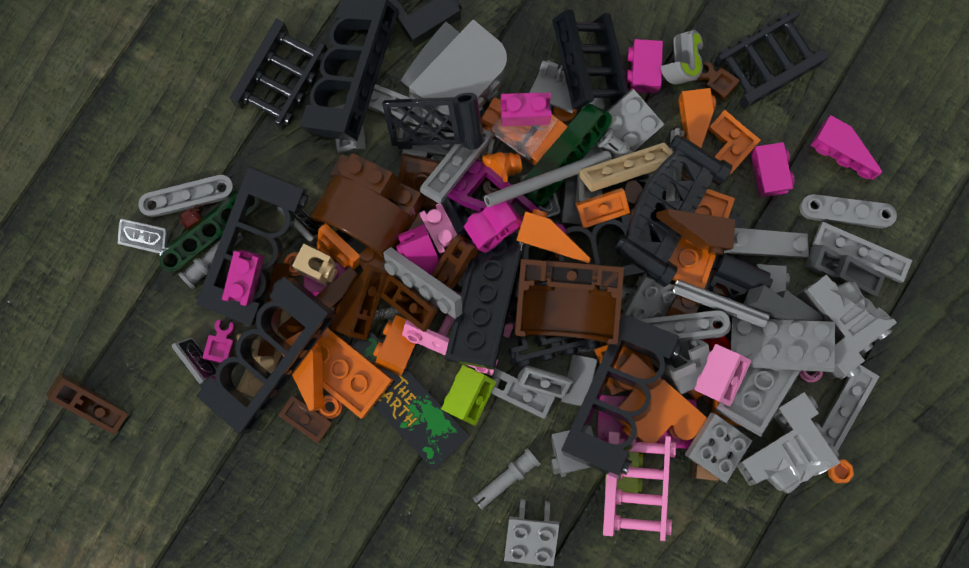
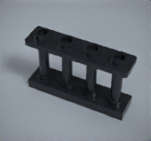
(267, 55)
(574, 63)
(771, 82)

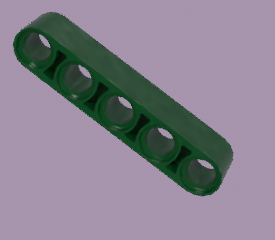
(569, 148)
(202, 239)

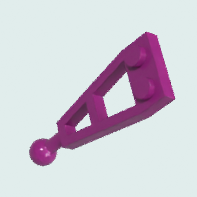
(471, 181)

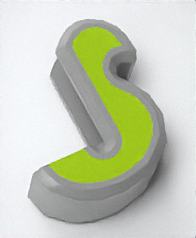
(687, 60)

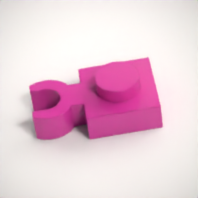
(219, 346)

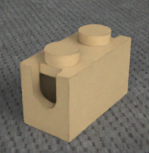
(315, 265)

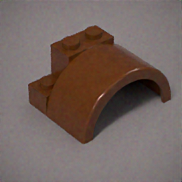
(361, 203)
(570, 300)

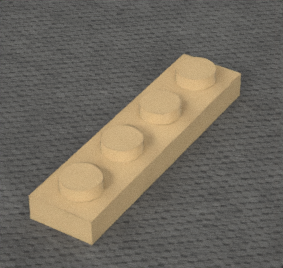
(624, 167)

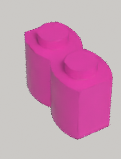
(492, 225)

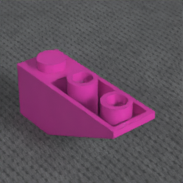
(845, 146)

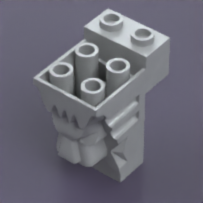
(855, 321)
(796, 453)

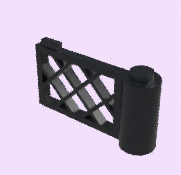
(464, 121)
(739, 277)

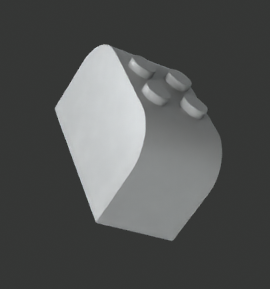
(467, 65)

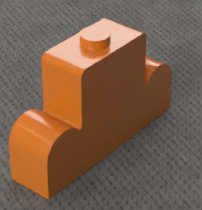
(666, 410)

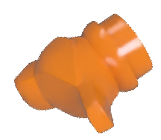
(503, 164)

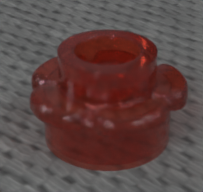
(190, 217)

